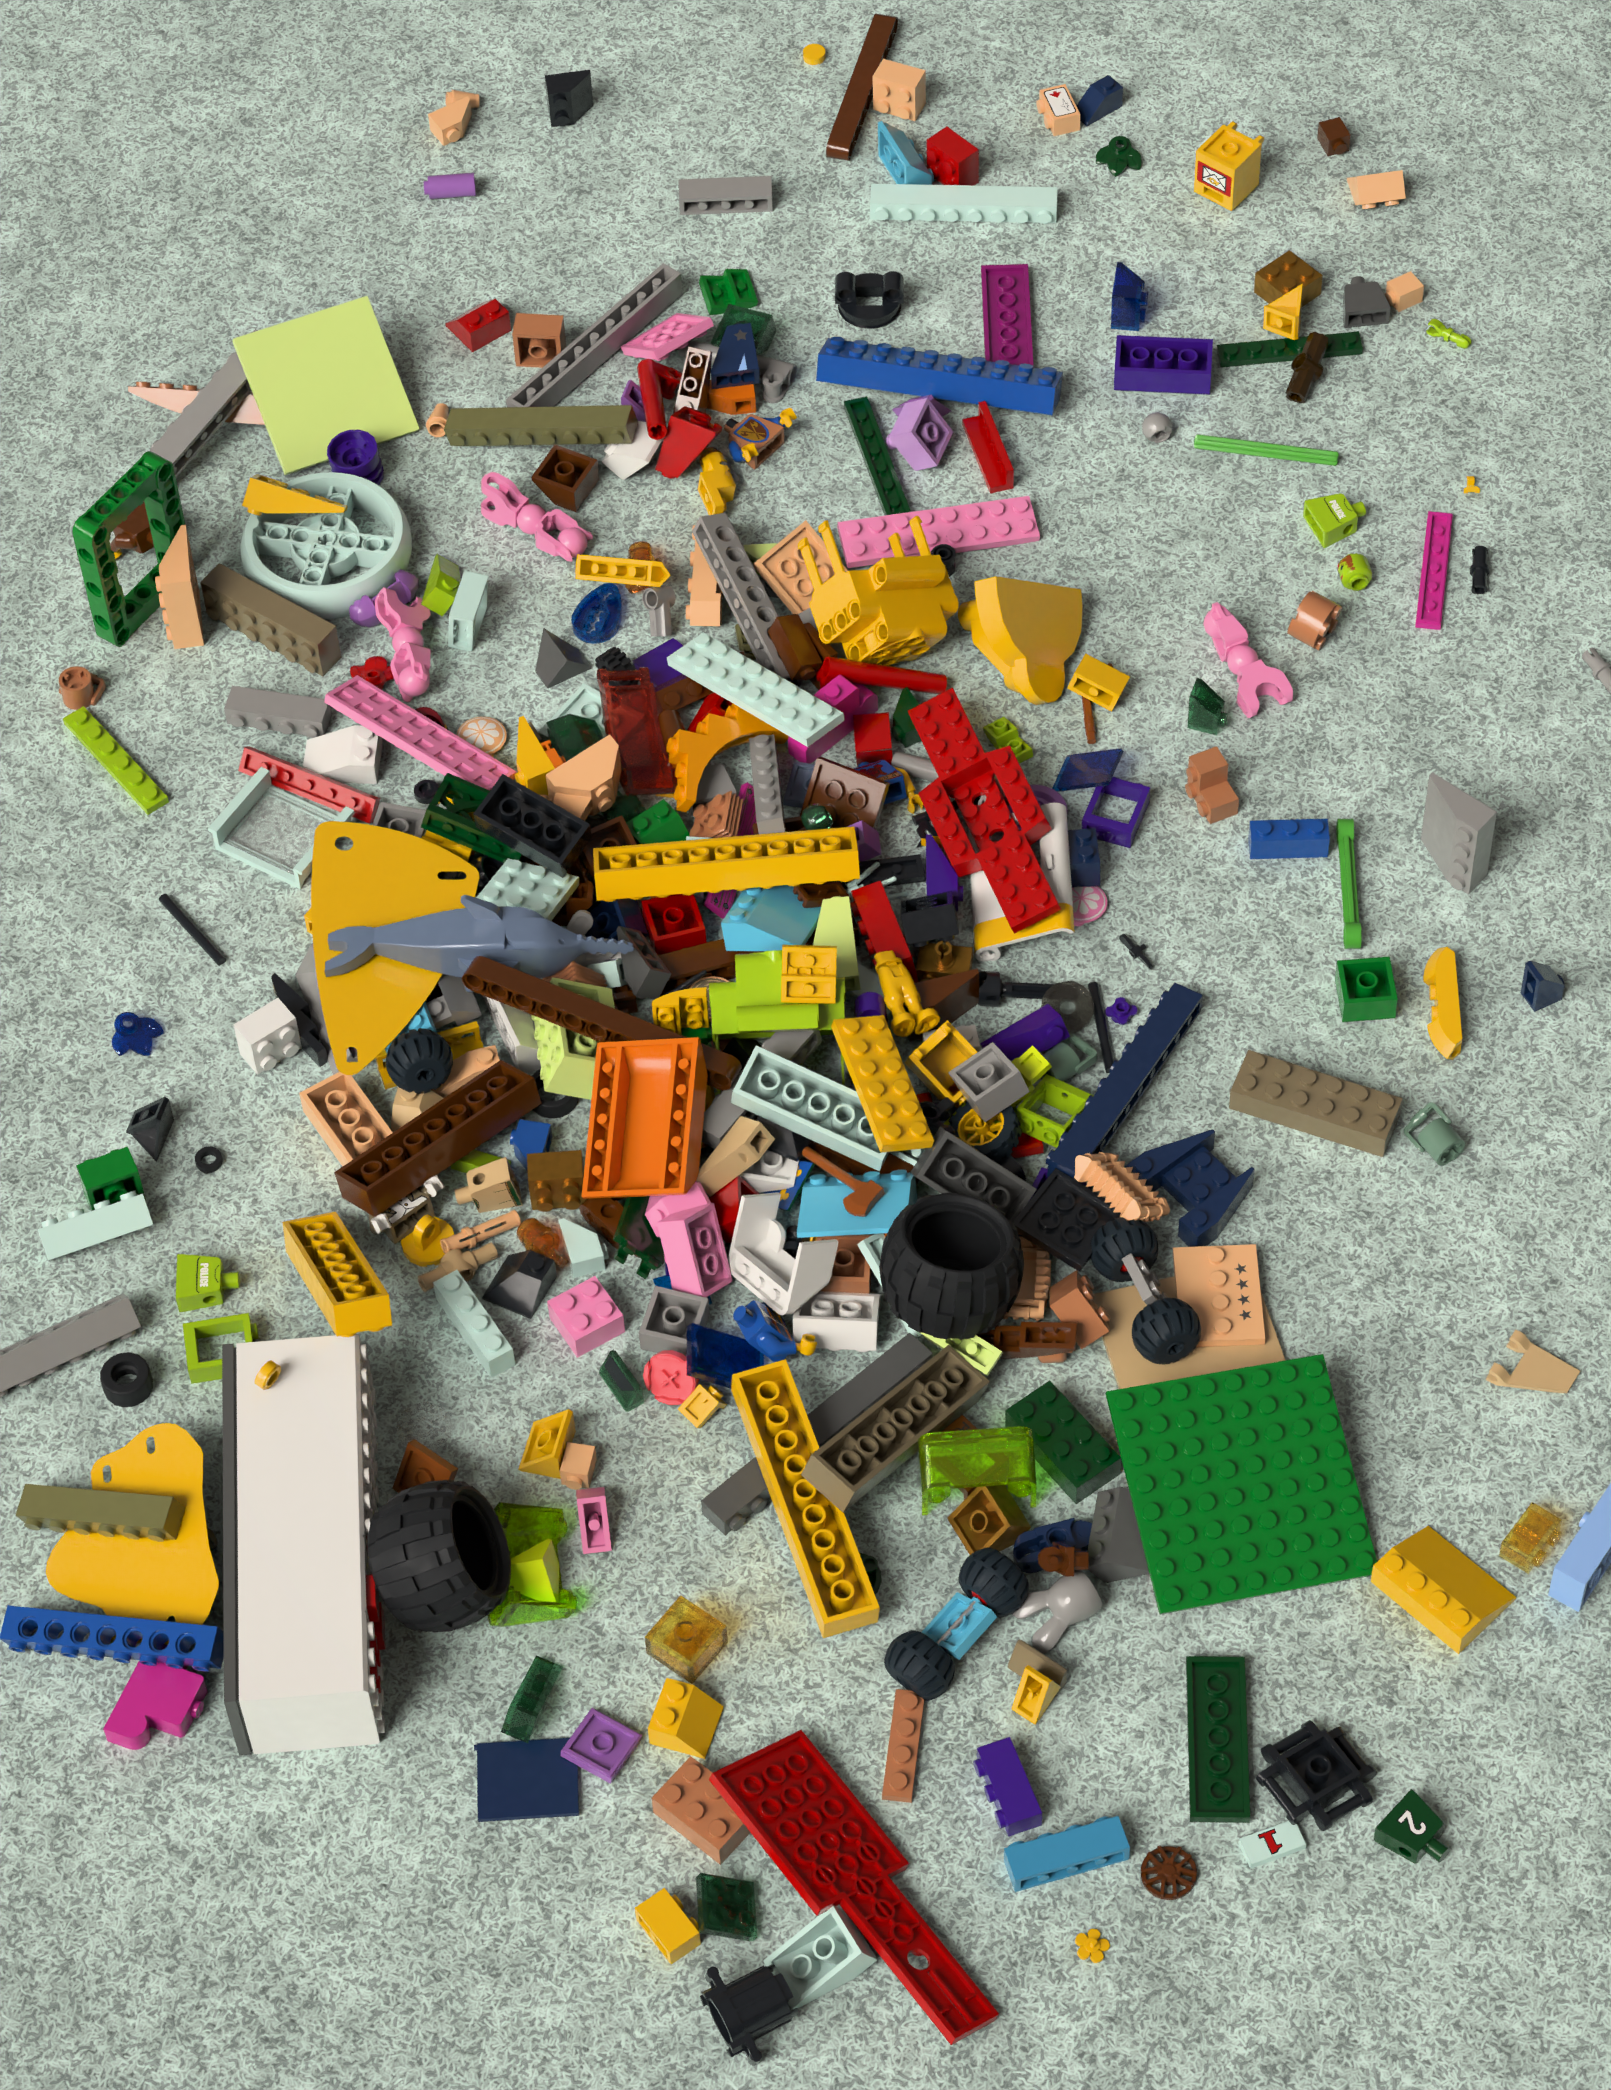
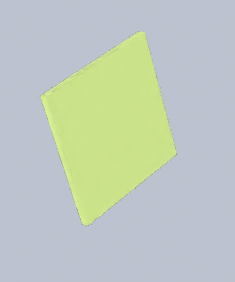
(324, 379)

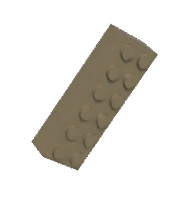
(271, 620)
(1315, 1103)

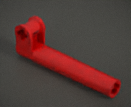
(656, 383)
(880, 675)

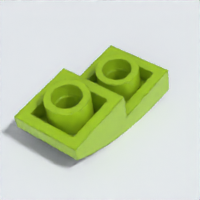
(1003, 734)

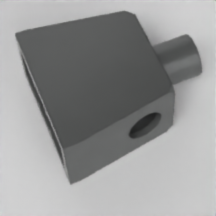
(1364, 304)

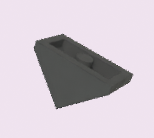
(558, 660)

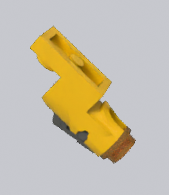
(717, 481)

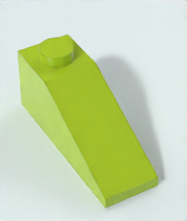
(441, 585)

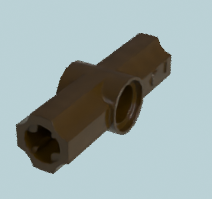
(1307, 367)

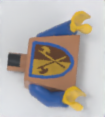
(757, 437)

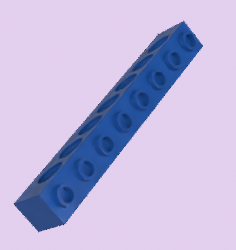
(21, 1622)

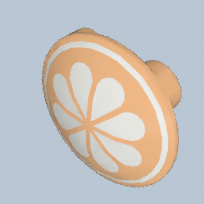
(484, 734)

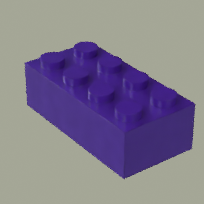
(1163, 364)

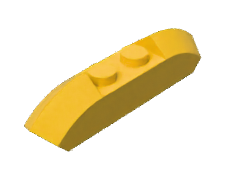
(620, 570)
(1445, 1016)

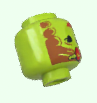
(1354, 571)

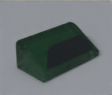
(621, 1382)

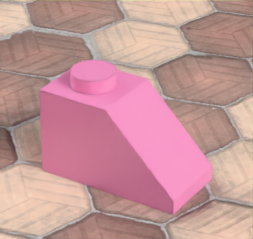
(593, 1520)

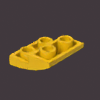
(682, 1010)

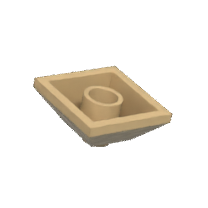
(410, 1105)

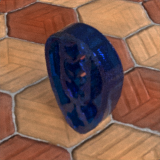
(608, 619)

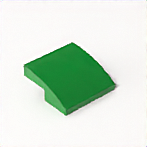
(731, 288)

